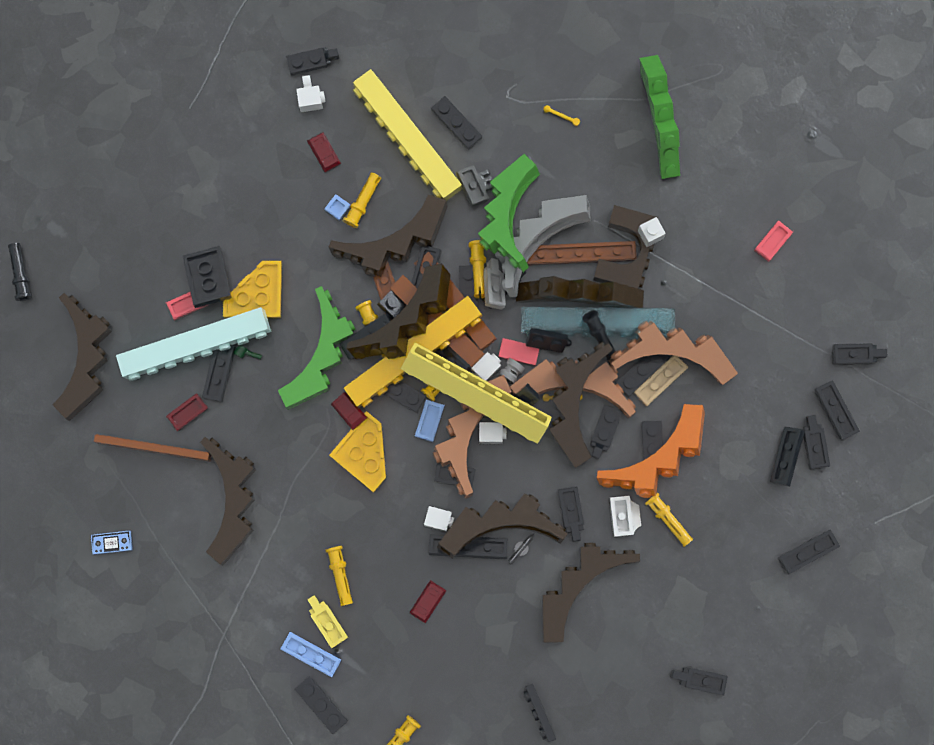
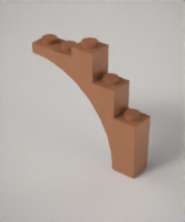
(677, 343)
(600, 382)
(455, 450)

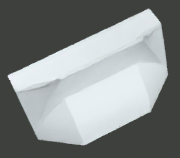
(624, 516)

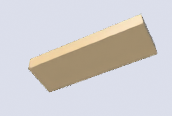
(660, 380)

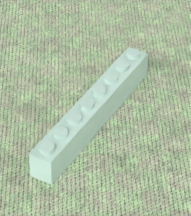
(193, 344)

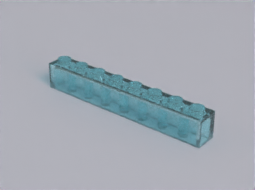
(617, 320)

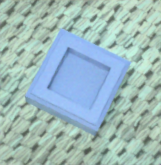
(337, 207)

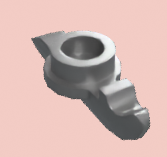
(521, 548)

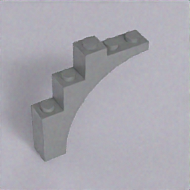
(554, 217)

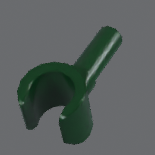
(241, 351)

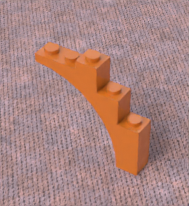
(666, 461)

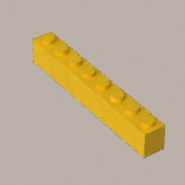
(437, 336)

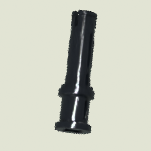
(20, 280)
(597, 329)

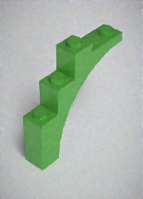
(662, 114)
(508, 190)
(311, 381)

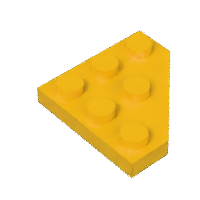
(257, 290)
(363, 453)

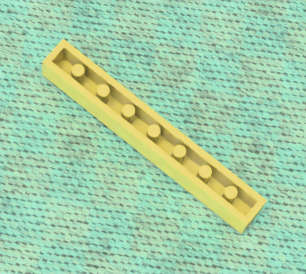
(407, 135)
(476, 393)

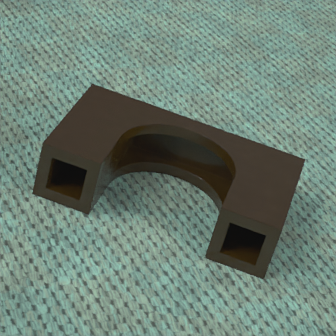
(631, 273)

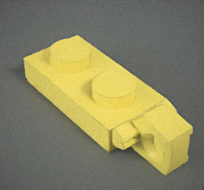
(326, 622)

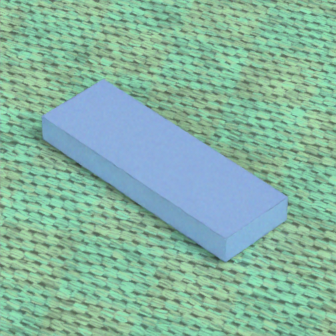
(310, 654)

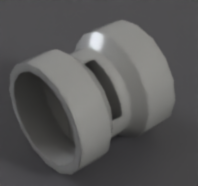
(511, 370)

